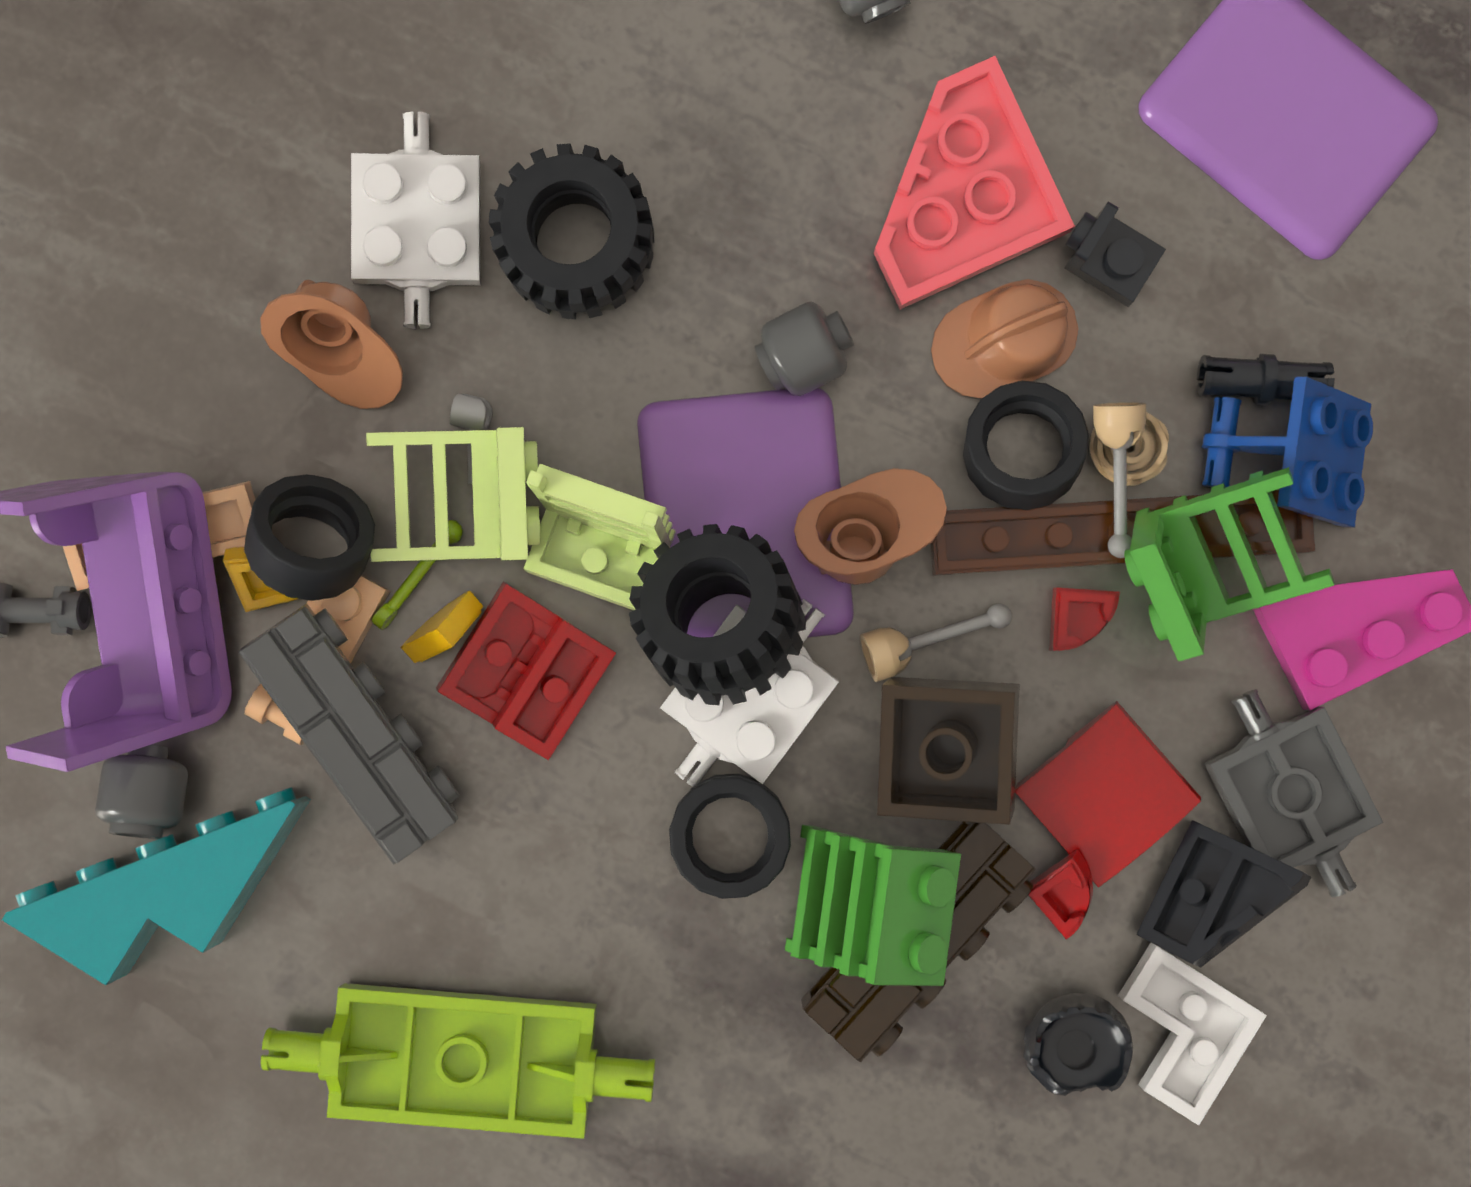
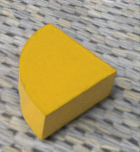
(248, 585)
(443, 628)

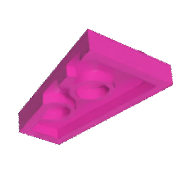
(1362, 630)

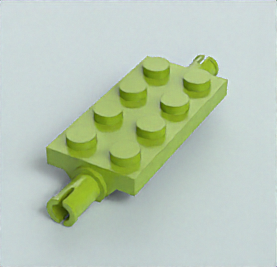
(460, 1061)

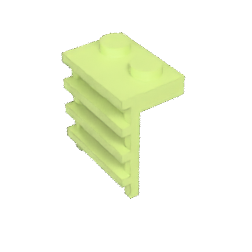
(500, 511)
(594, 535)

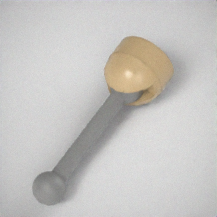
(1119, 427)
(889, 651)

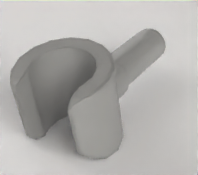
(470, 414)

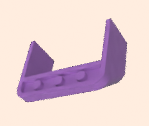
(150, 608)

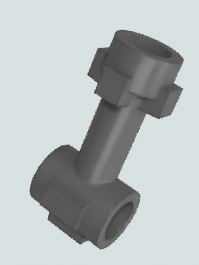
(65, 610)

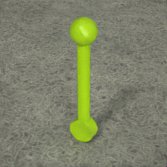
(388, 611)

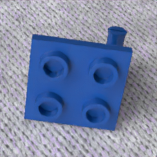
(1321, 449)

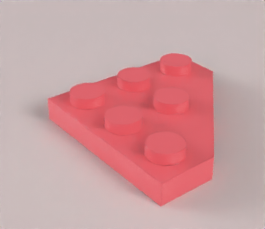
(968, 190)

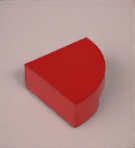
(1079, 616)
(1064, 893)

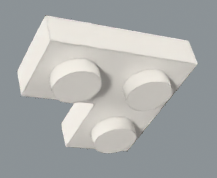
(1206, 1028)

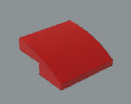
(525, 670)
(1108, 793)

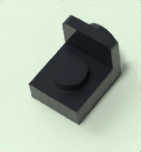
(1112, 255)

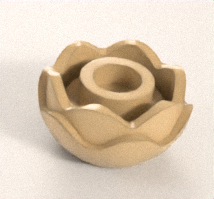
(1145, 460)

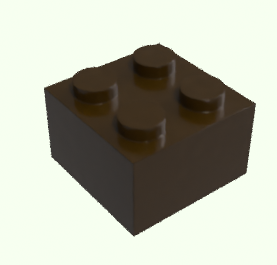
(948, 750)

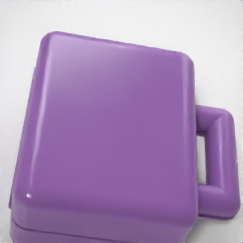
(1289, 118)
(752, 467)

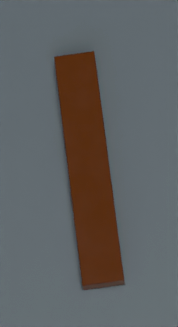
(1080, 534)

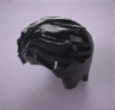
(1078, 1044)

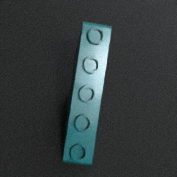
(183, 888)

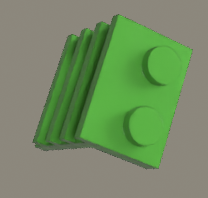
(1181, 575)
(875, 908)

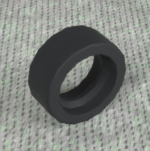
(1032, 399)
(315, 499)
(730, 884)

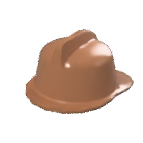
(1004, 338)
(331, 341)
(871, 523)

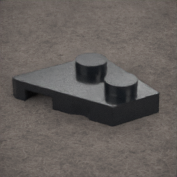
(1215, 895)

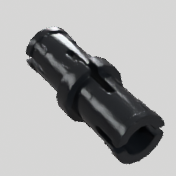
(1257, 379)

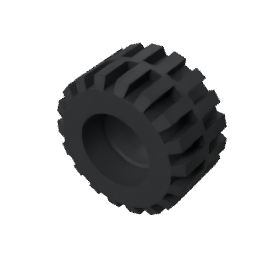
(562, 182)
(697, 572)

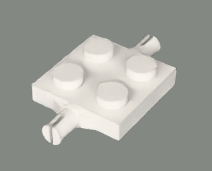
(415, 220)
(763, 727)

